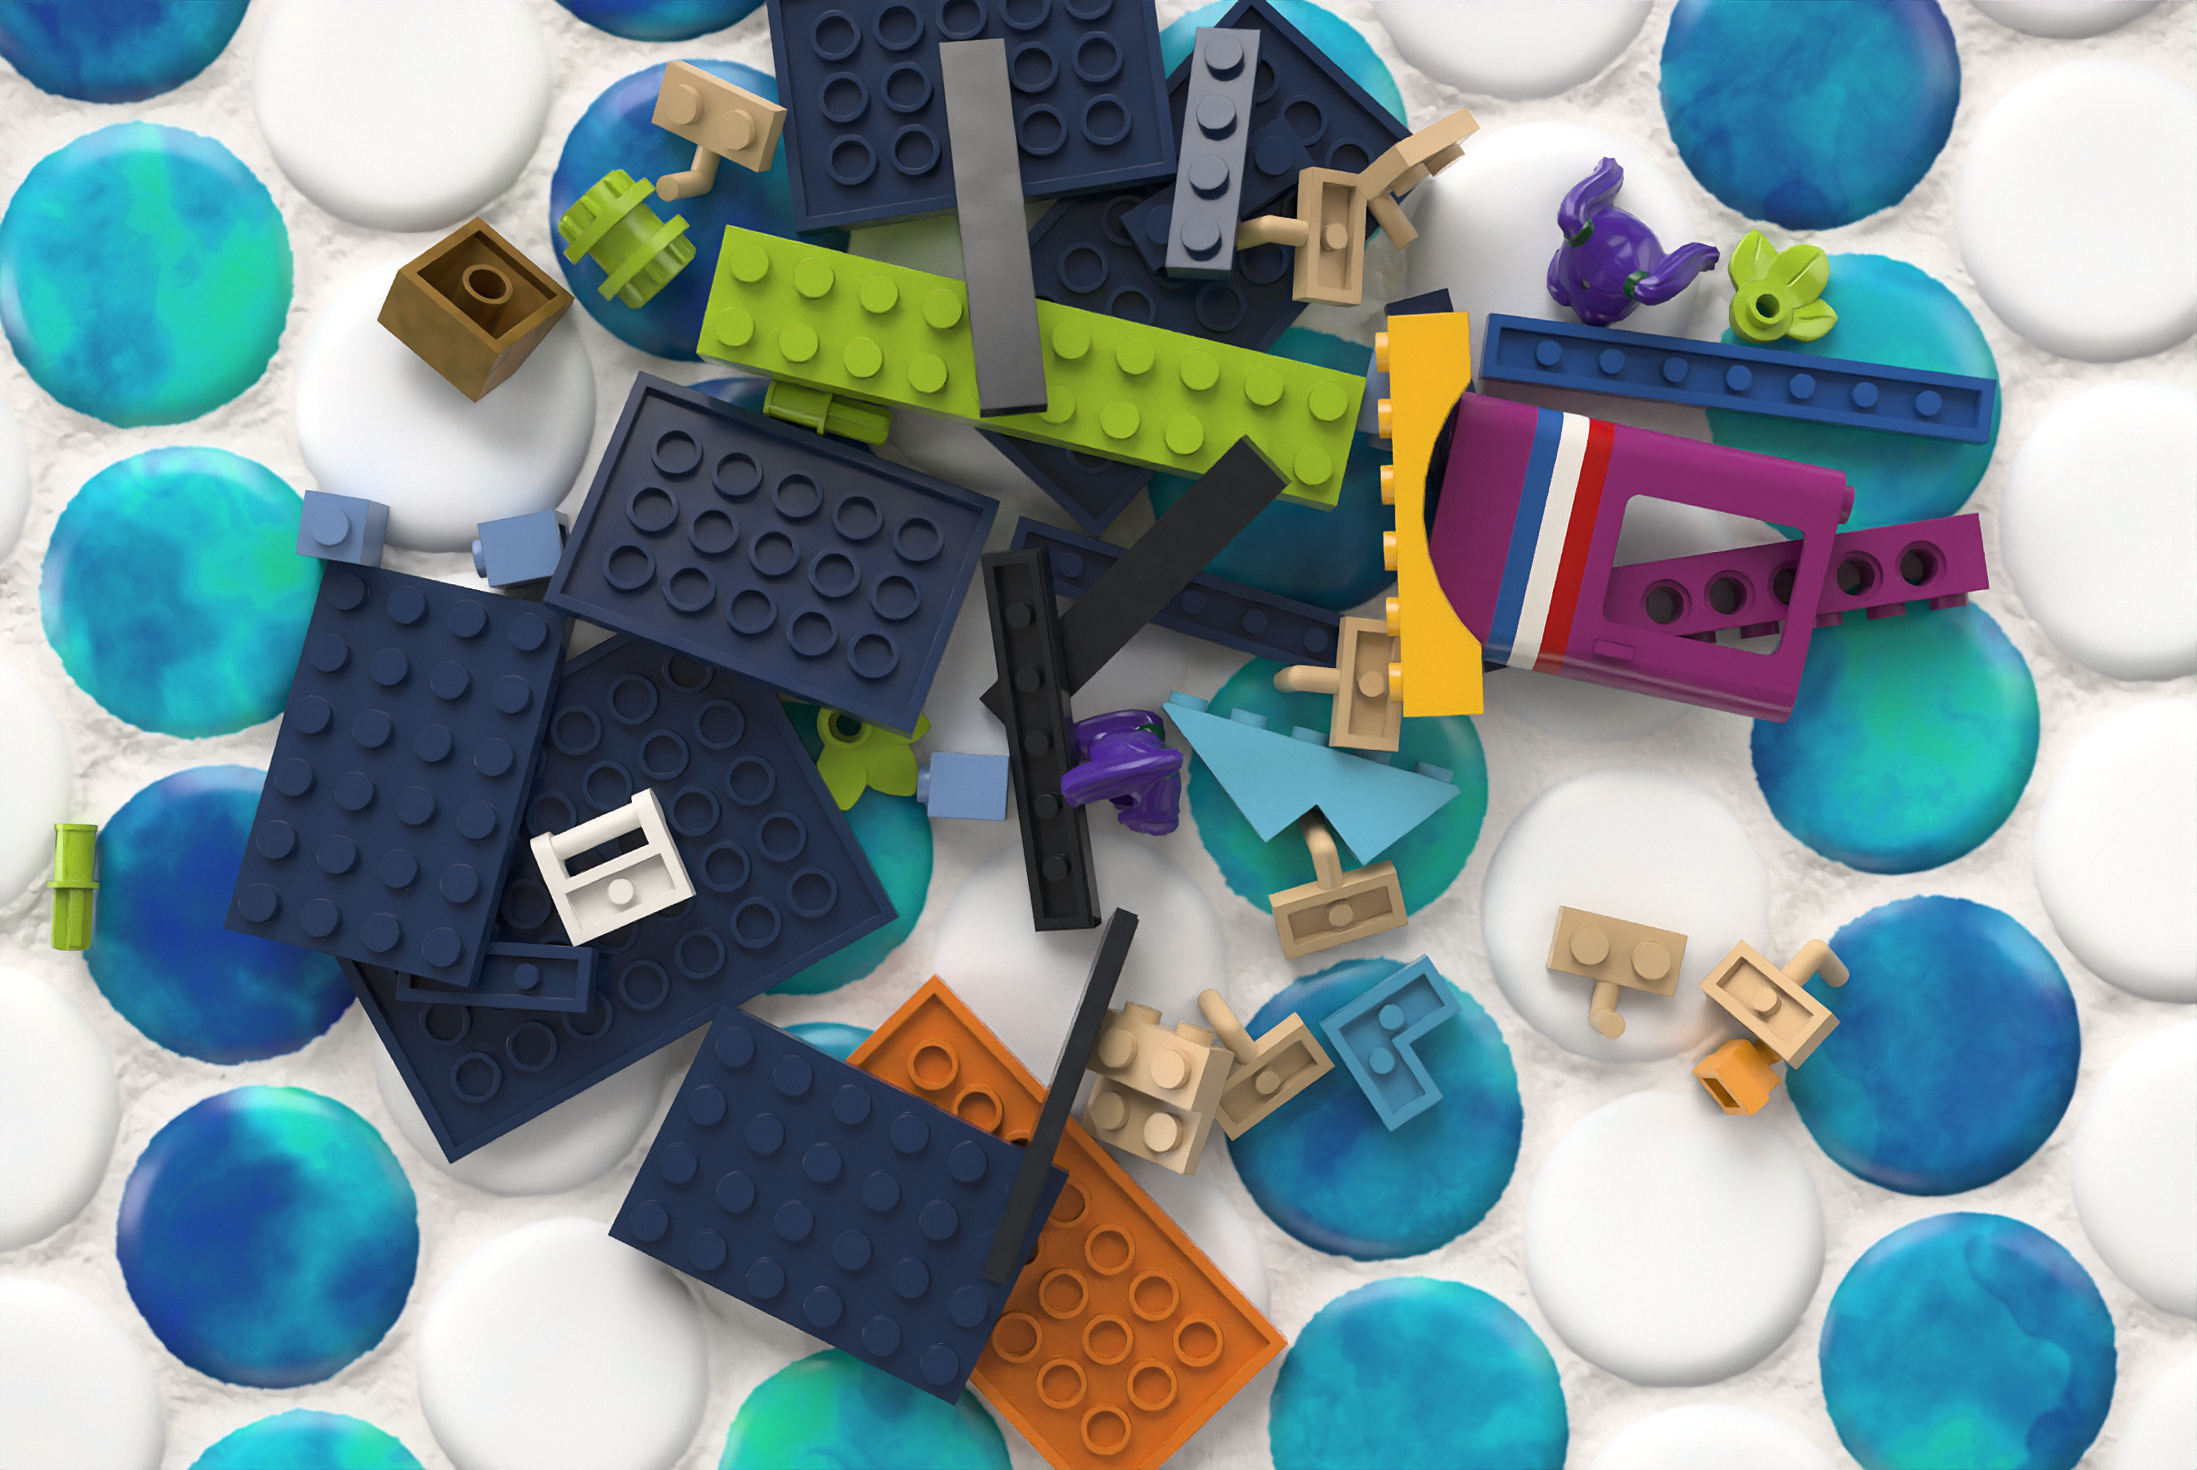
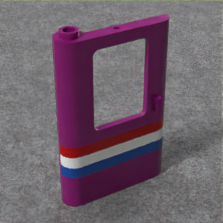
(1534, 533)

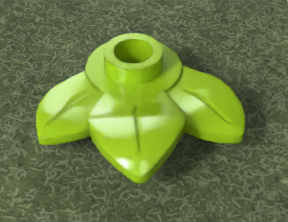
(1784, 286)
(866, 758)

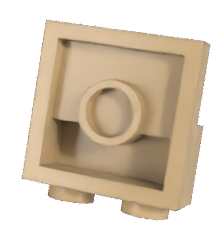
(1155, 1086)

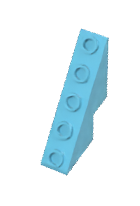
(1283, 777)

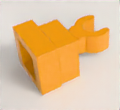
(1739, 1075)

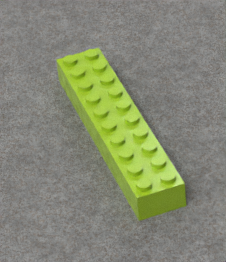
(1108, 380)

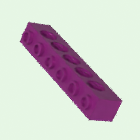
(1946, 546)

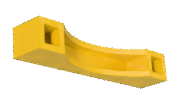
(1428, 376)

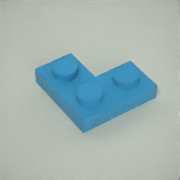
(1376, 1035)

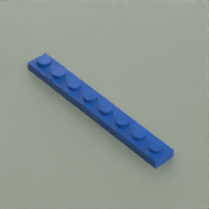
(1737, 379)

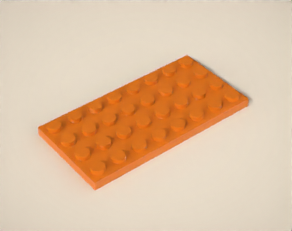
(1118, 1317)

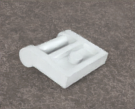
(621, 887)

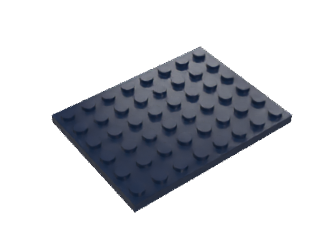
(760, 841)

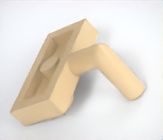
(719, 120)
(1407, 166)
(1325, 237)
(1360, 685)
(1339, 904)
(1616, 956)
(1773, 1000)
(1262, 1071)

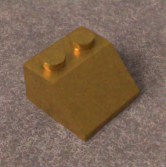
(473, 308)

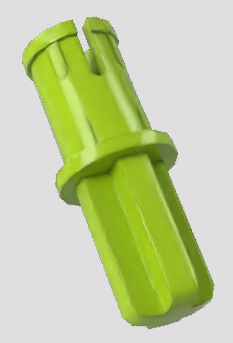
(828, 412)
(73, 886)

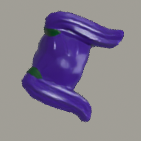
(1615, 254)
(1128, 769)

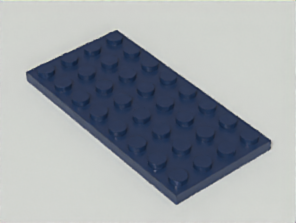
(1092, 265)

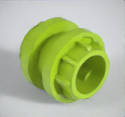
(626, 238)

